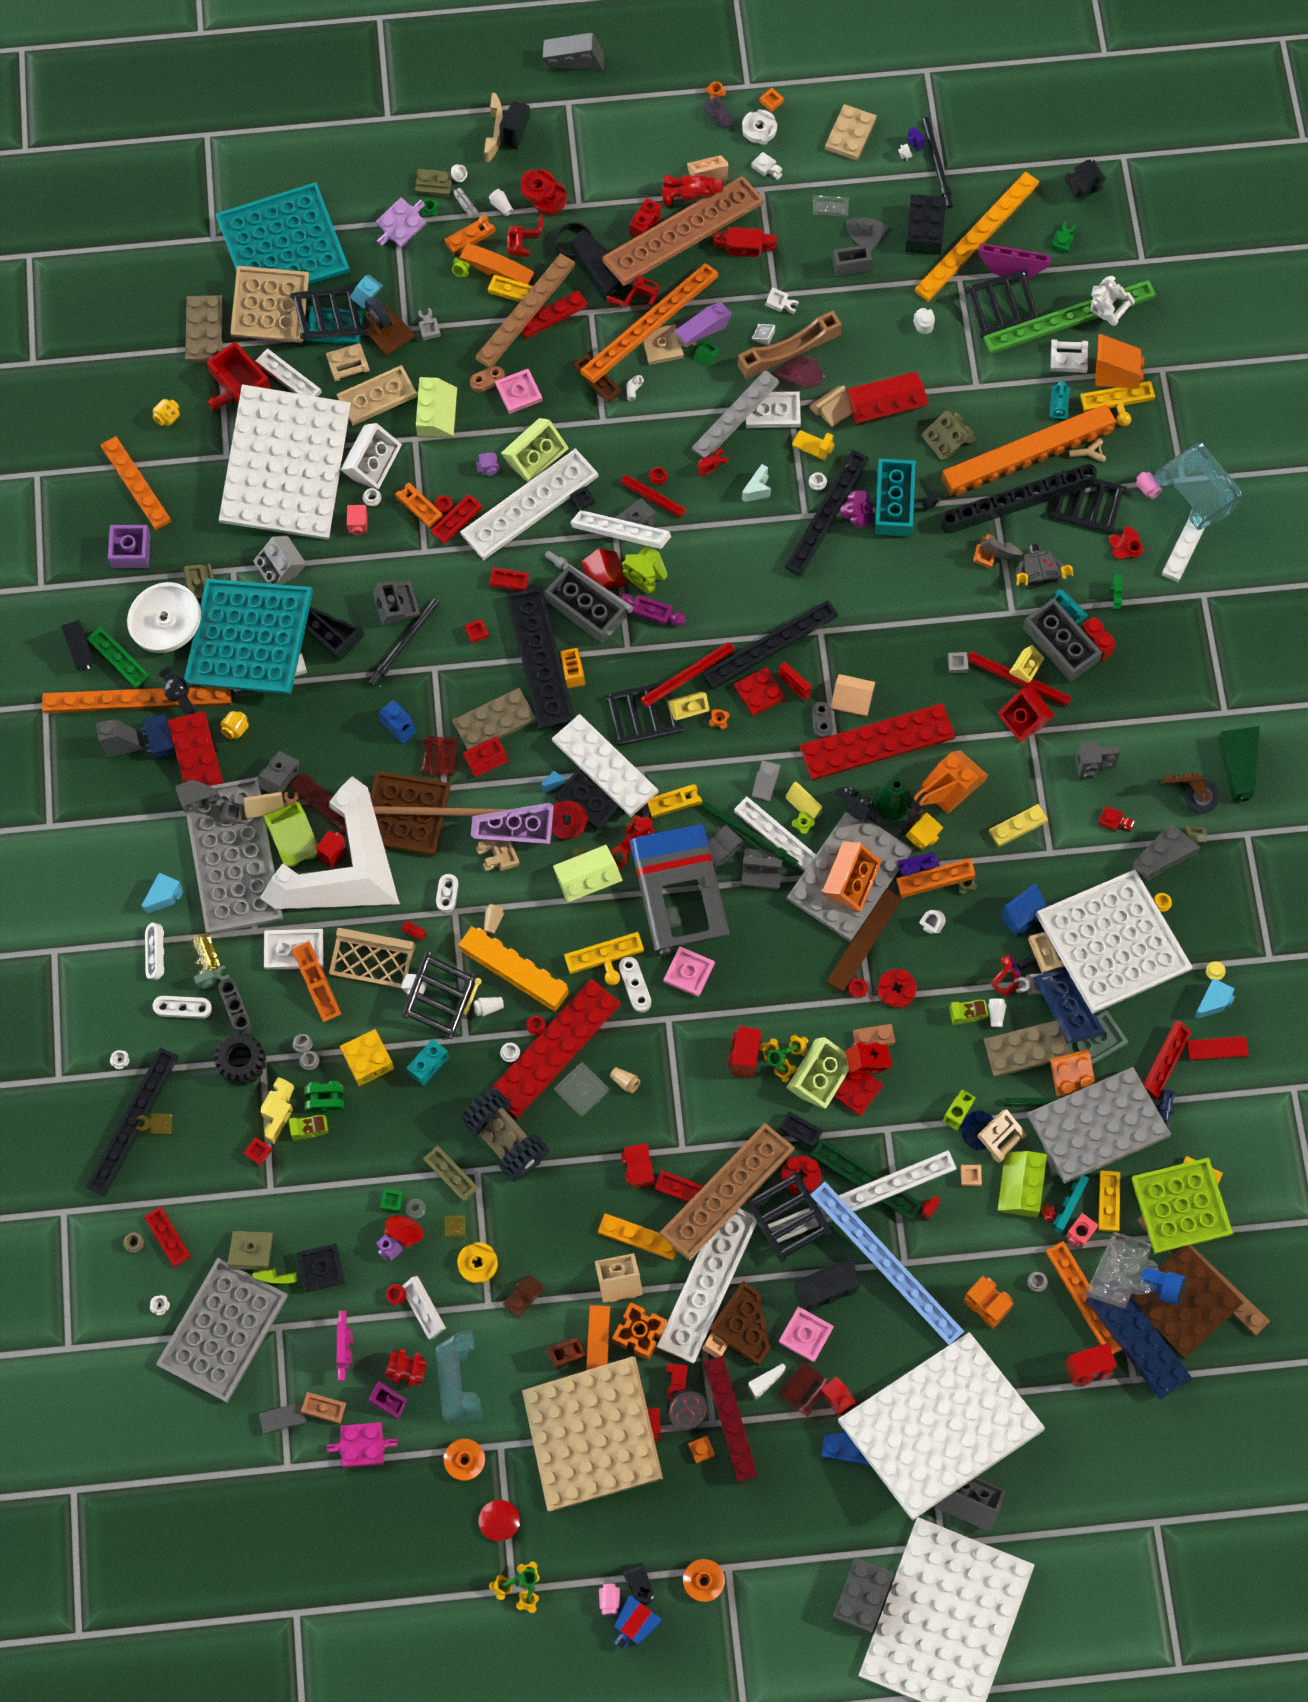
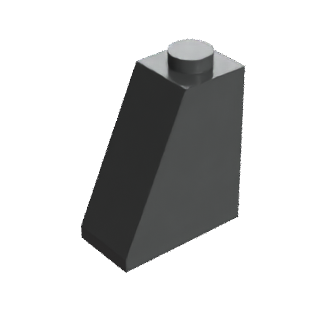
(118, 738)

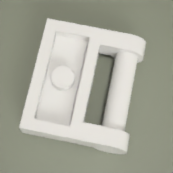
(1069, 361)

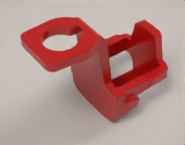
(516, 234)
(639, 288)
(633, 831)

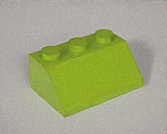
(1022, 1183)

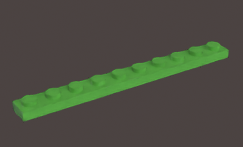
(1059, 320)

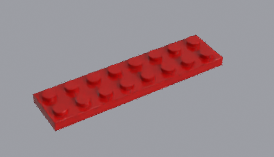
(877, 742)
(556, 1047)

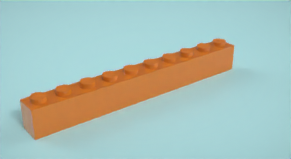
(1028, 450)

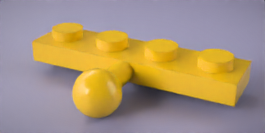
(1118, 398)
(604, 954)

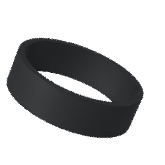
(571, 225)

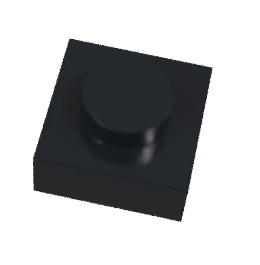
(582, 498)

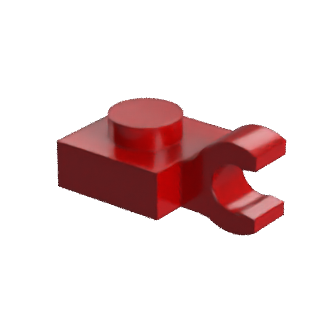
(710, 463)
(1113, 819)

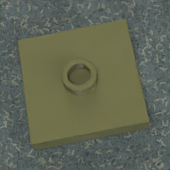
(250, 1250)

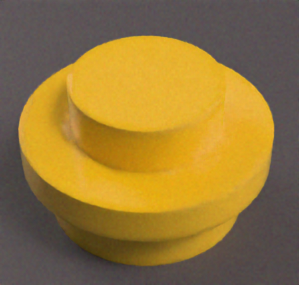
(1163, 902)

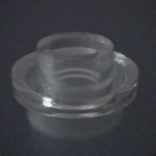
(415, 1214)

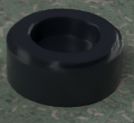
(931, 501)

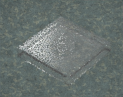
(581, 1089)

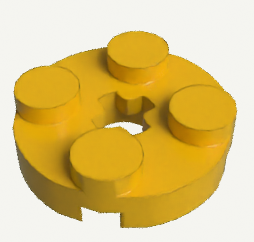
(488, 1259)

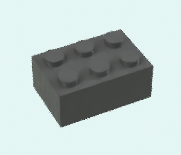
(863, 1596)

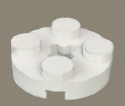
(757, 135)

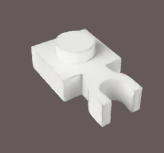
(778, 300)

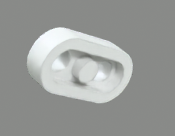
(447, 894)

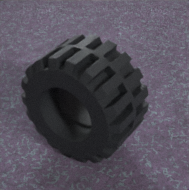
(233, 1045)

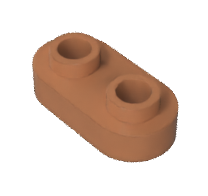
(487, 378)

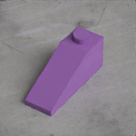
(705, 323)

